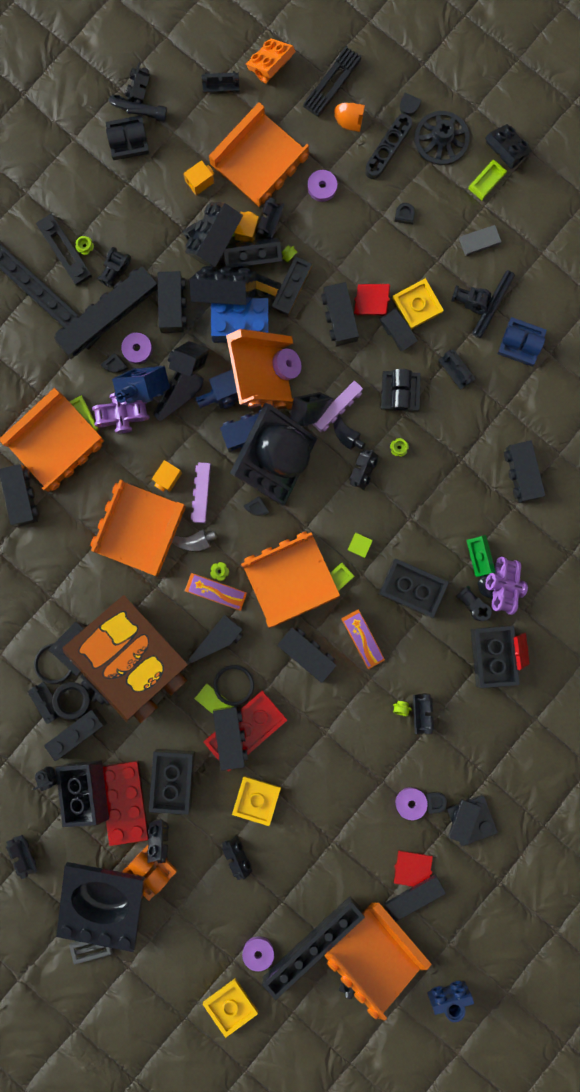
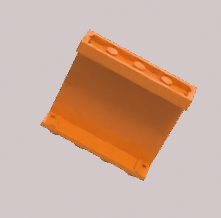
(258, 156)
(254, 371)
(52, 440)
(137, 528)
(290, 579)
(376, 960)

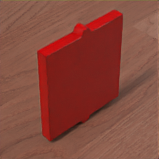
(372, 299)
(521, 651)
(412, 868)

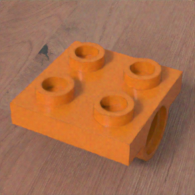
(270, 59)
(155, 873)

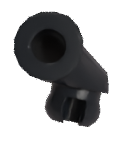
(482, 587)

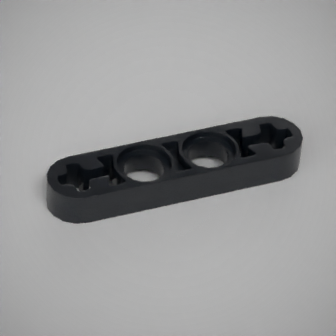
(390, 147)

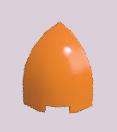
(349, 115)

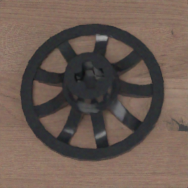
(443, 135)

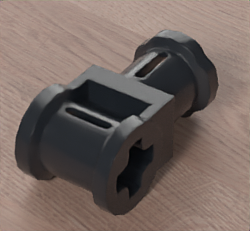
(114, 265)
(472, 298)
(474, 603)

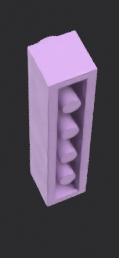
(338, 406)
(201, 492)

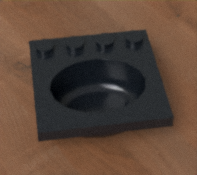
(274, 454)
(100, 906)

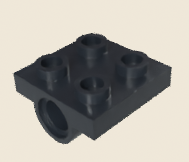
(127, 137)
(508, 145)
(400, 390)

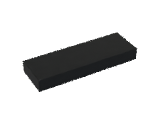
(415, 898)

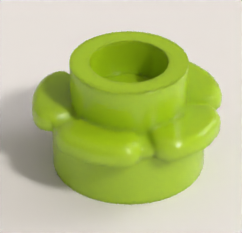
(81, 241)
(288, 253)
(399, 442)
(214, 571)
(402, 708)

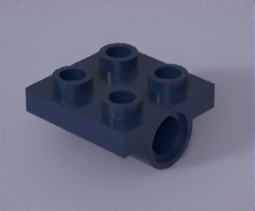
(522, 341)
(451, 1000)

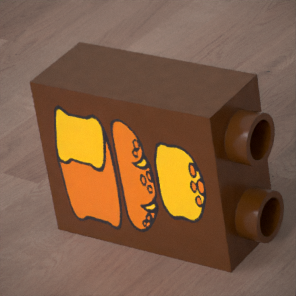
(126, 660)

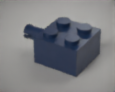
(141, 384)
(222, 392)

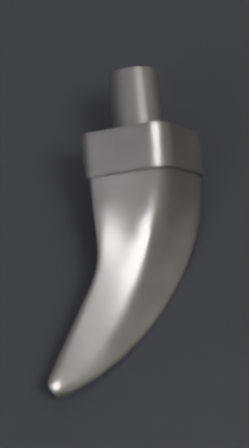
(195, 542)

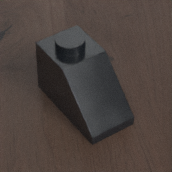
(309, 408)

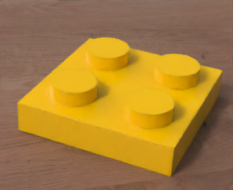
(417, 304)
(256, 801)
(230, 1007)

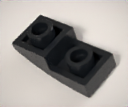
(398, 329)

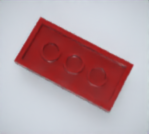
(259, 722)
(125, 804)

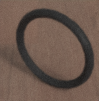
(40, 675)
(251, 685)

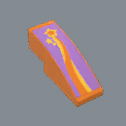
(215, 591)
(363, 639)

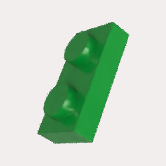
(480, 555)

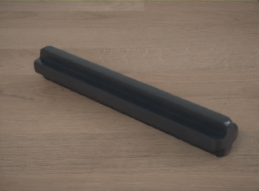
(493, 304)

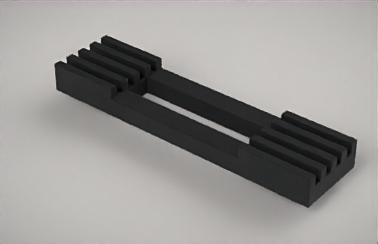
(347, 61)
(78, 270)

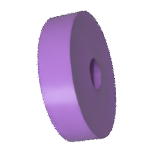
(322, 177)
(142, 354)
(280, 367)
(417, 810)
(258, 944)

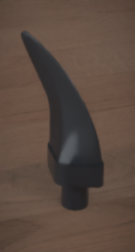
(346, 435)

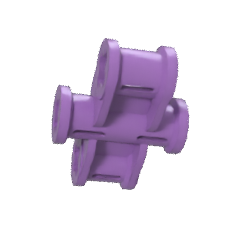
(113, 414)
(506, 585)

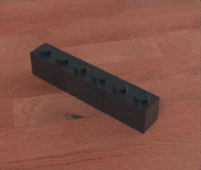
(106, 312)
(312, 947)

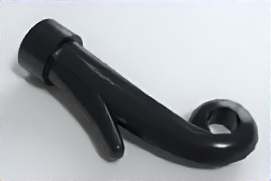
(158, 113)

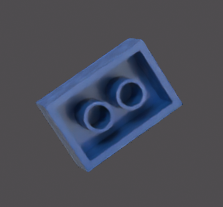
(232, 317)

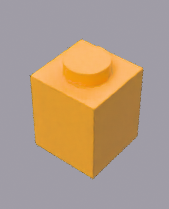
(199, 177)
(246, 228)
(166, 476)

